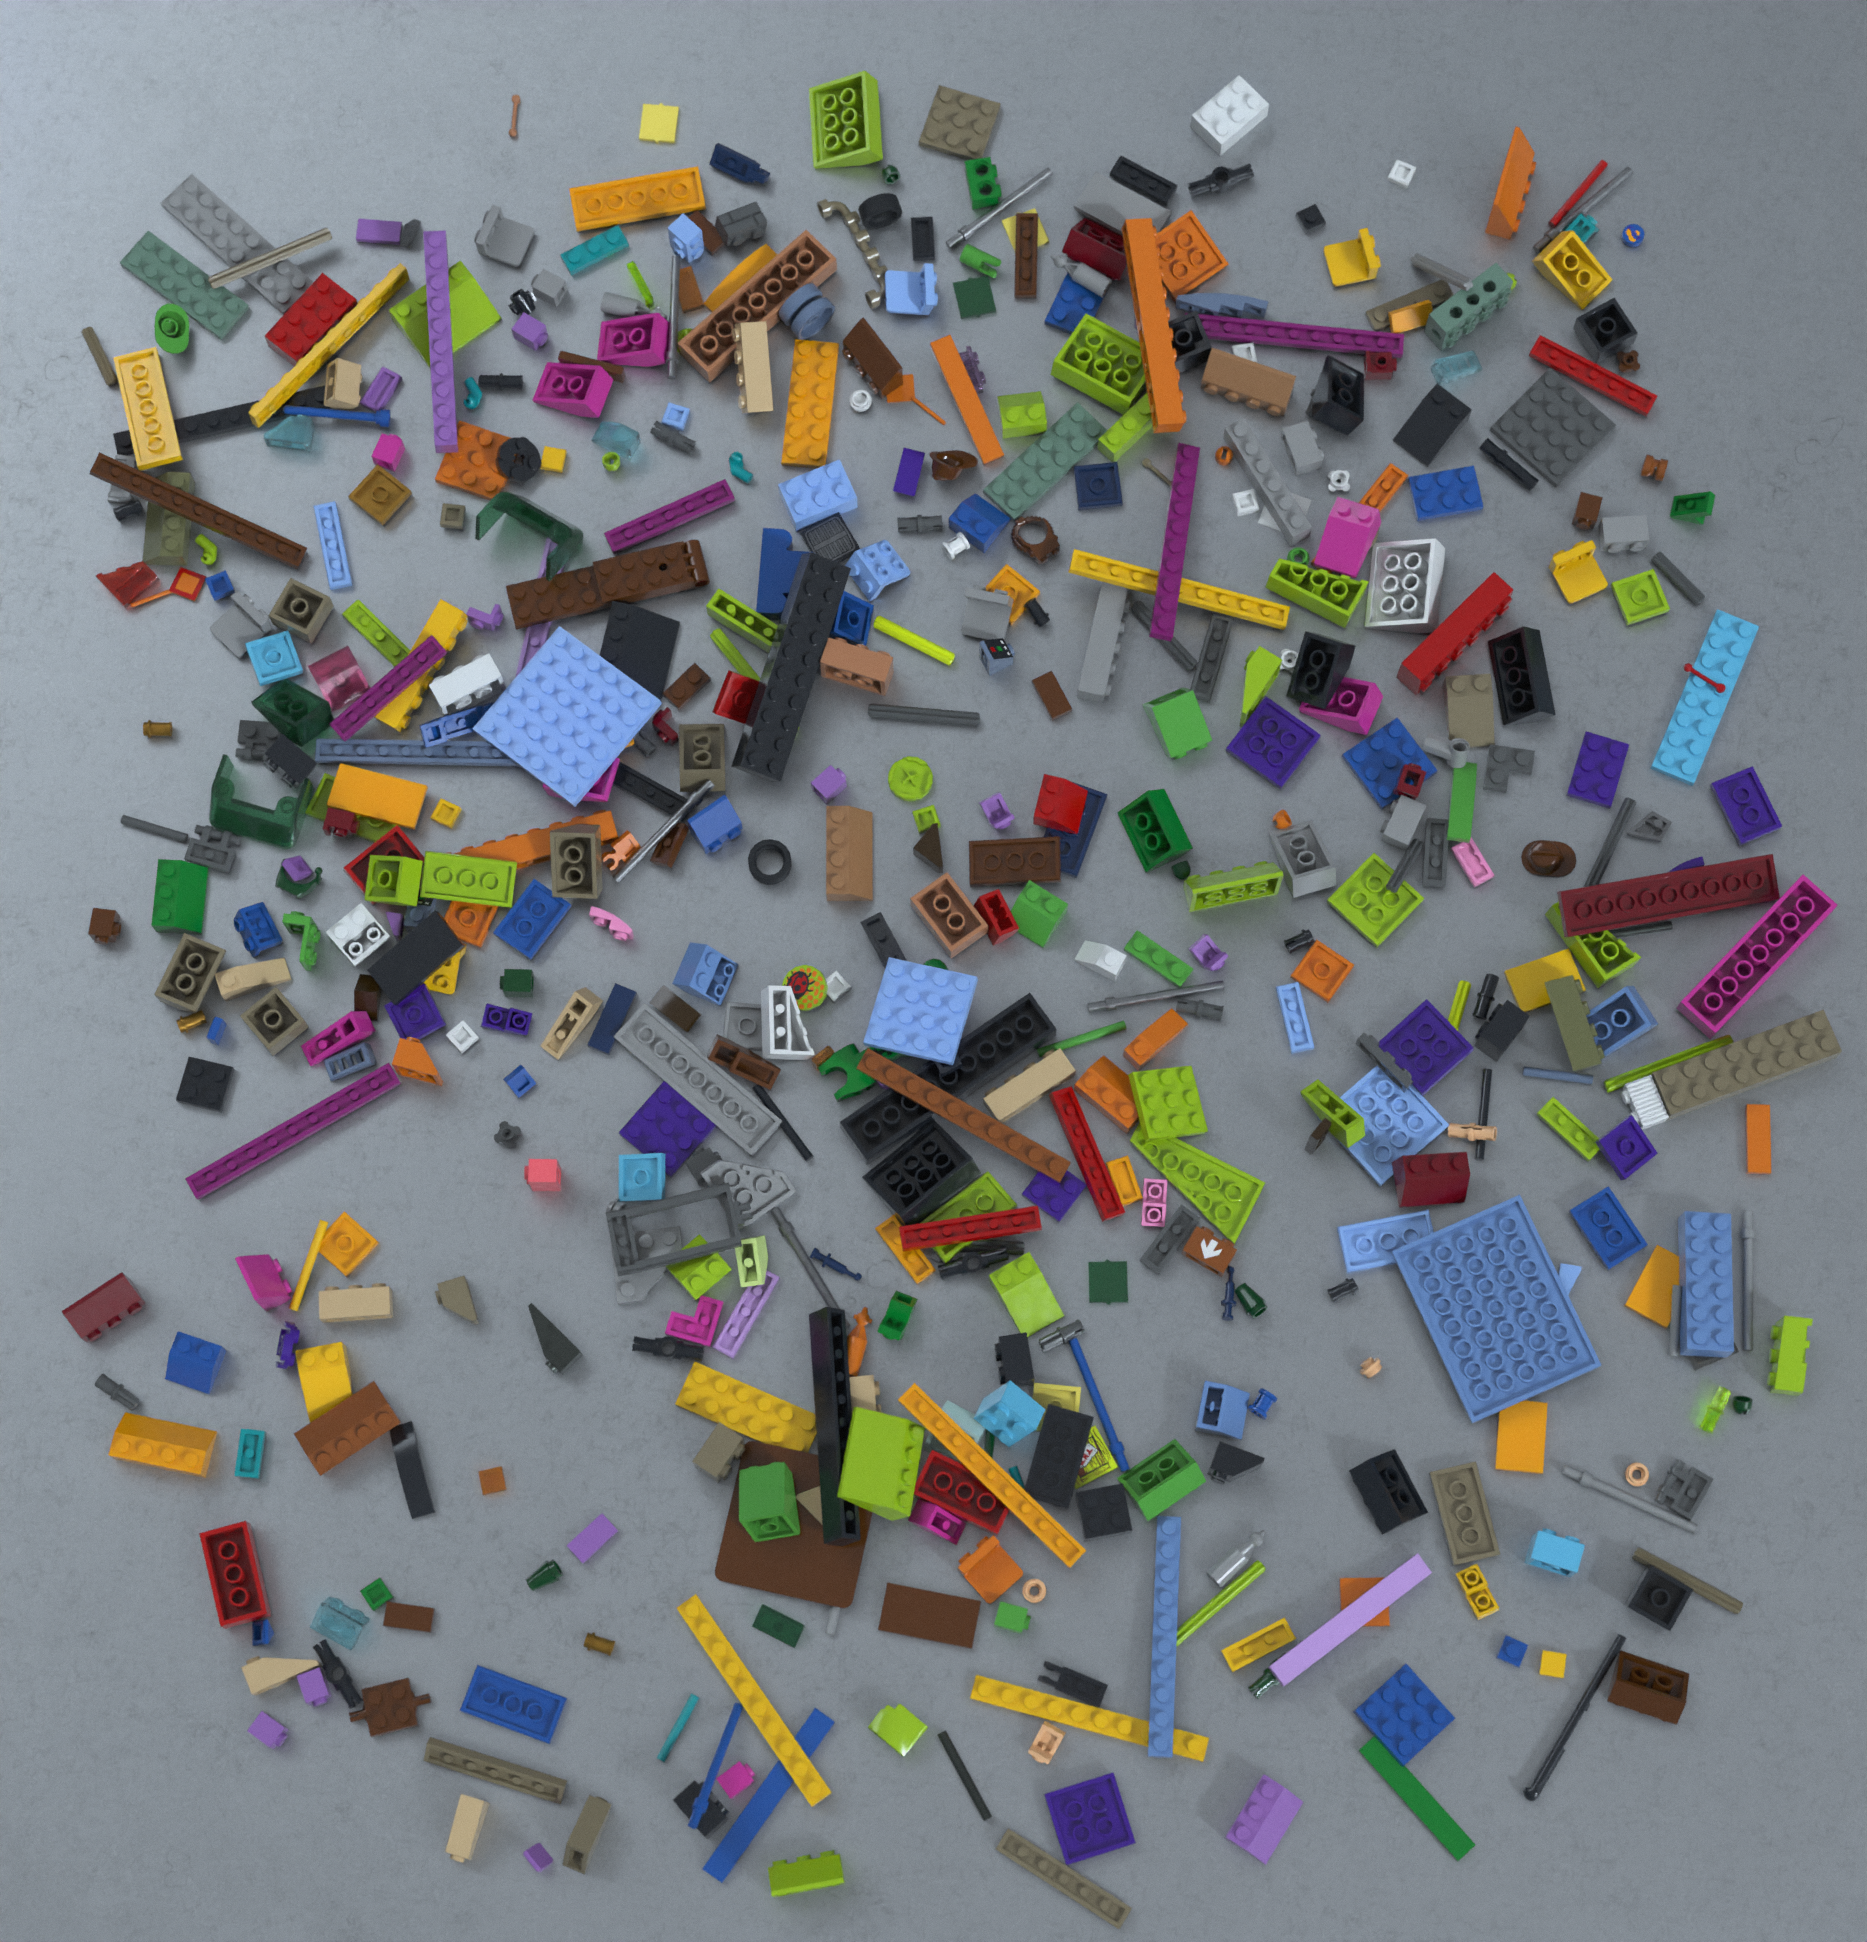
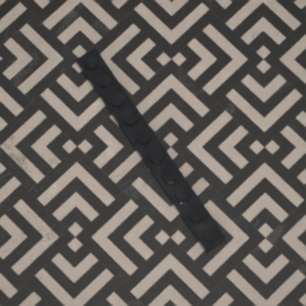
(226, 419)

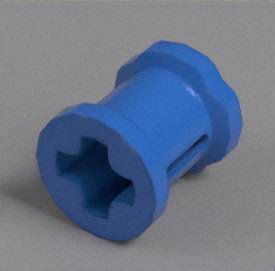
(1262, 1403)

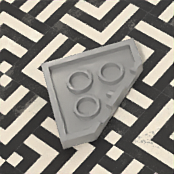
(750, 1185)
(649, 1244)

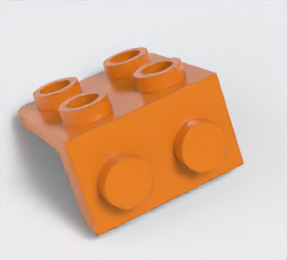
(989, 1569)

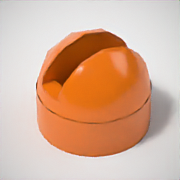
(1229, 456)
(1282, 819)

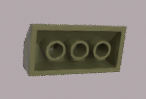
(166, 532)
(1573, 1023)

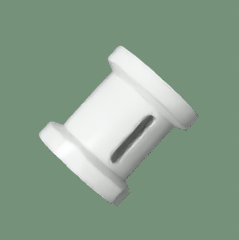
(955, 545)

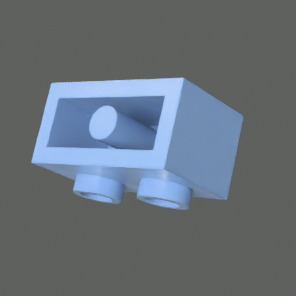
(686, 238)

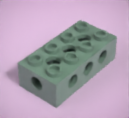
(1469, 307)

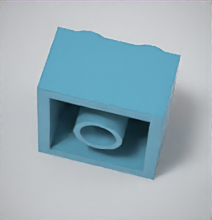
(1009, 1413)
(1554, 1552)

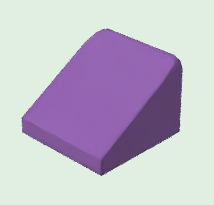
(397, 924)
(538, 1857)

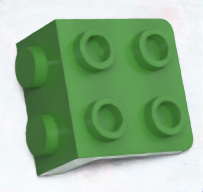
(304, 925)

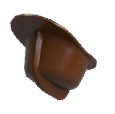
(950, 464)
(1548, 858)

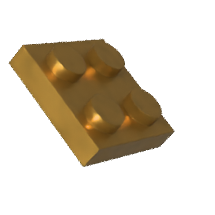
(380, 494)

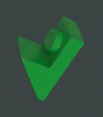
(1693, 507)

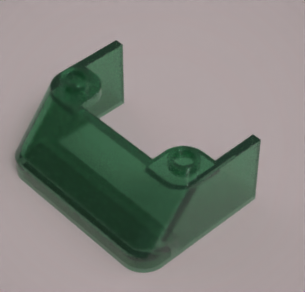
(538, 518)
(253, 822)

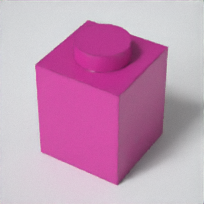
(388, 451)
(736, 1779)

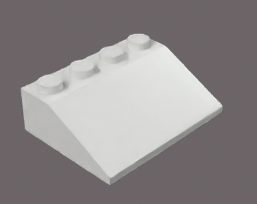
(1405, 586)

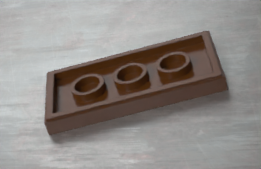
(1014, 861)
(929, 1615)

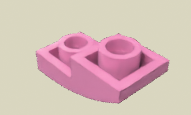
(617, 927)
(1154, 1202)

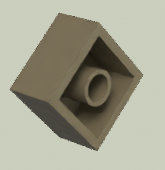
(301, 610)
(274, 1021)
(719, 1453)

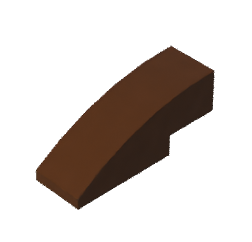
(743, 1062)

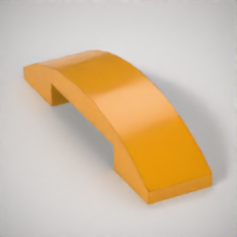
(739, 276)

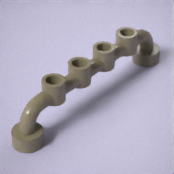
(860, 238)

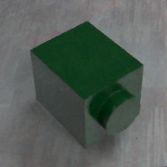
(517, 983)

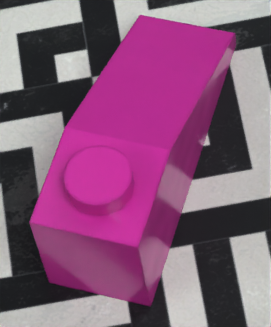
(338, 1037)

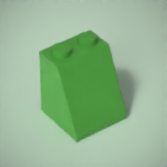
(1178, 722)
(768, 1502)

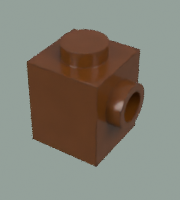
(104, 926)

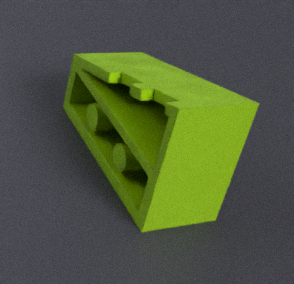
(1788, 1355)

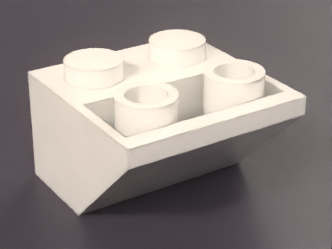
(357, 934)

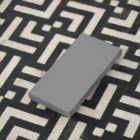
(1113, 204)

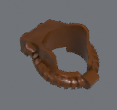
(1040, 551)

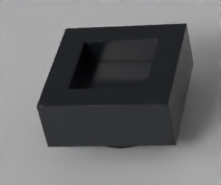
(1310, 219)

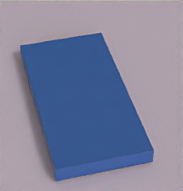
(513, 1704)

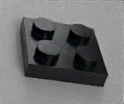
(205, 1084)

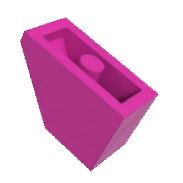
(937, 1521)

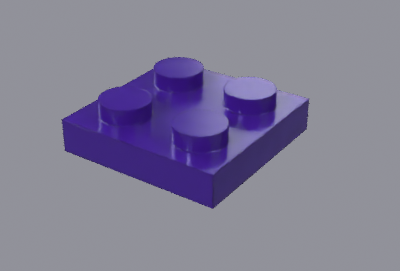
(416, 1014)
(1626, 1147)
(1054, 1197)

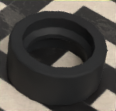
(880, 211)
(767, 845)

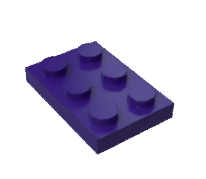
(1597, 770)
(1746, 805)

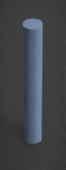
(1557, 1075)

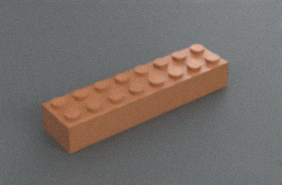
(711, 343)

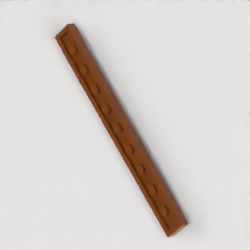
(963, 1115)

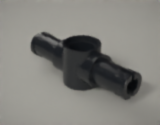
(1230, 176)
(960, 1266)
(655, 1346)
(330, 1663)

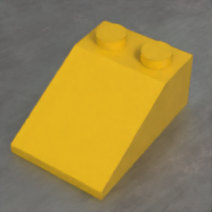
(1572, 269)
(324, 1377)

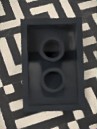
(1339, 396)
(1432, 425)
(1319, 669)

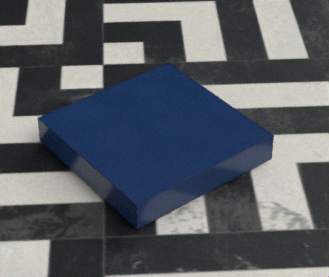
(1097, 486)

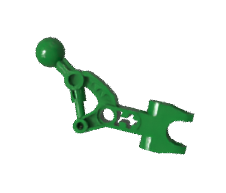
(849, 1057)

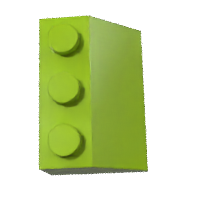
(806, 1874)

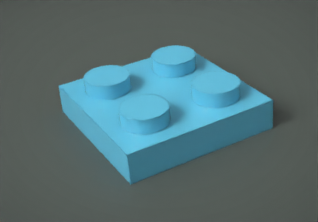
(274, 658)
(641, 1177)

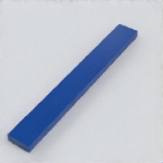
(764, 1801)

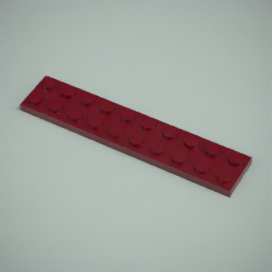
(1668, 895)

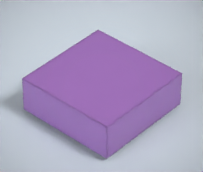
(297, 868)

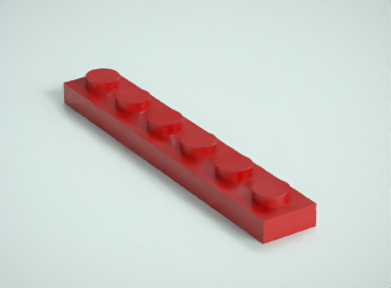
(1593, 375)
(1086, 1153)
(970, 1228)

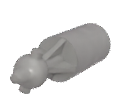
(1084, 275)
(626, 306)
(1234, 1560)

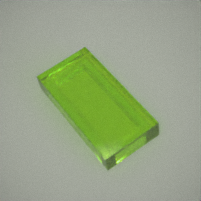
(640, 284)

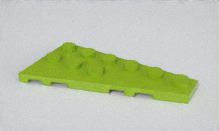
(1209, 1184)

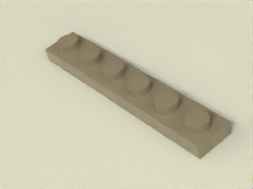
(495, 1770)
(1063, 1878)

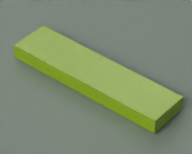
(376, 633)

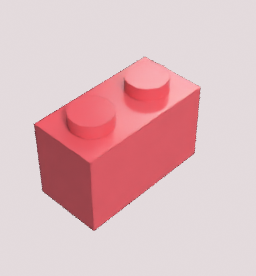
(543, 1174)

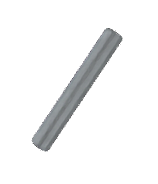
(1441, 272)

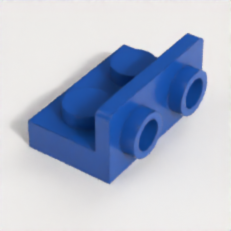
(256, 928)

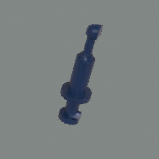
(833, 1264)
(1228, 1300)

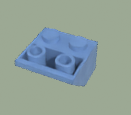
(705, 973)
(1222, 1410)

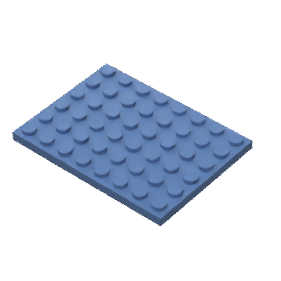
(1496, 1309)

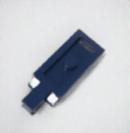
(737, 165)

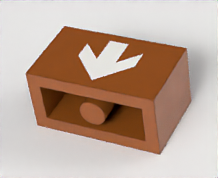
(1209, 1250)

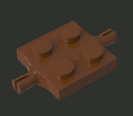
(390, 1707)

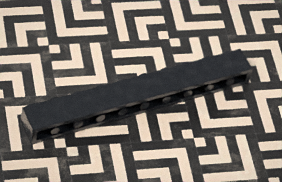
(833, 1421)

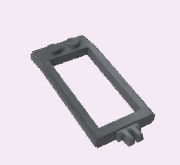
(624, 1241)

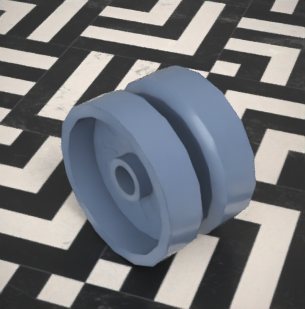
(806, 311)

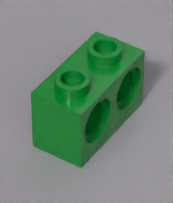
(979, 183)

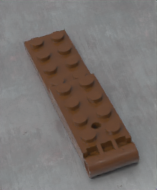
(616, 579)

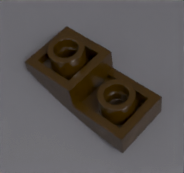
(675, 1008)

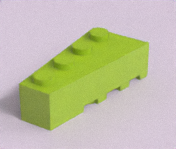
(1317, 590)
(1597, 952)

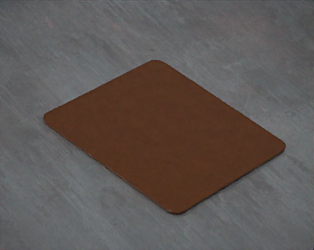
(793, 1564)

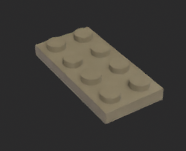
(1464, 1513)

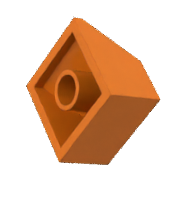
(414, 1062)

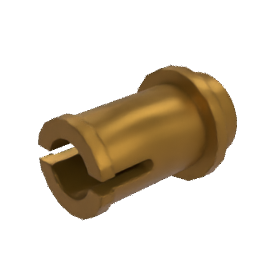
(157, 729)
(191, 1021)
(598, 1644)

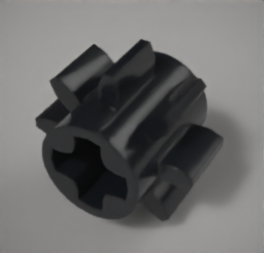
(522, 302)

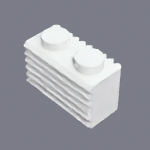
(1644, 1102)

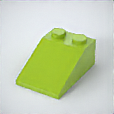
(1261, 671)
(1026, 1295)

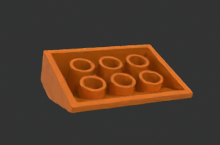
(1511, 187)

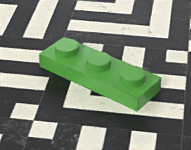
(1158, 959)

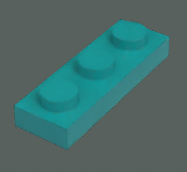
(594, 250)

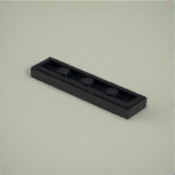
(649, 791)

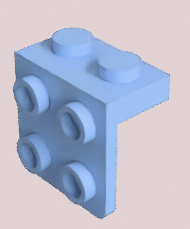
(911, 291)
(876, 567)

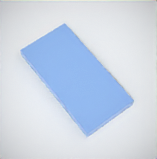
(1371, 1242)

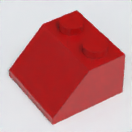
(1060, 804)

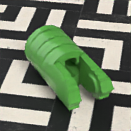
(976, 258)

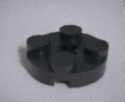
(516, 472)

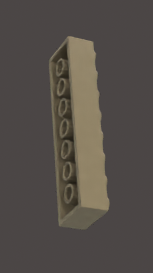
(1746, 1064)

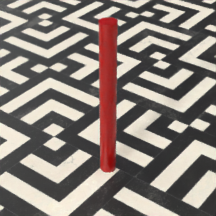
(1583, 187)

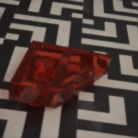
(128, 582)

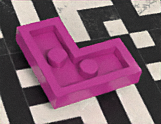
(699, 1328)

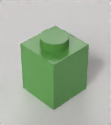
(1012, 1618)

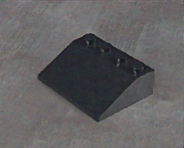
(640, 645)
(922, 1174)

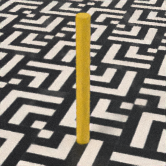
(308, 1265)

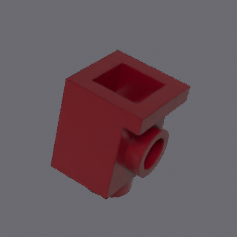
(1374, 370)
(1417, 776)
(340, 823)

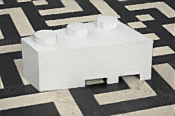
(781, 1026)

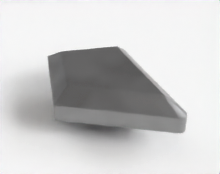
(1651, 827)

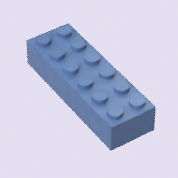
(1706, 1284)

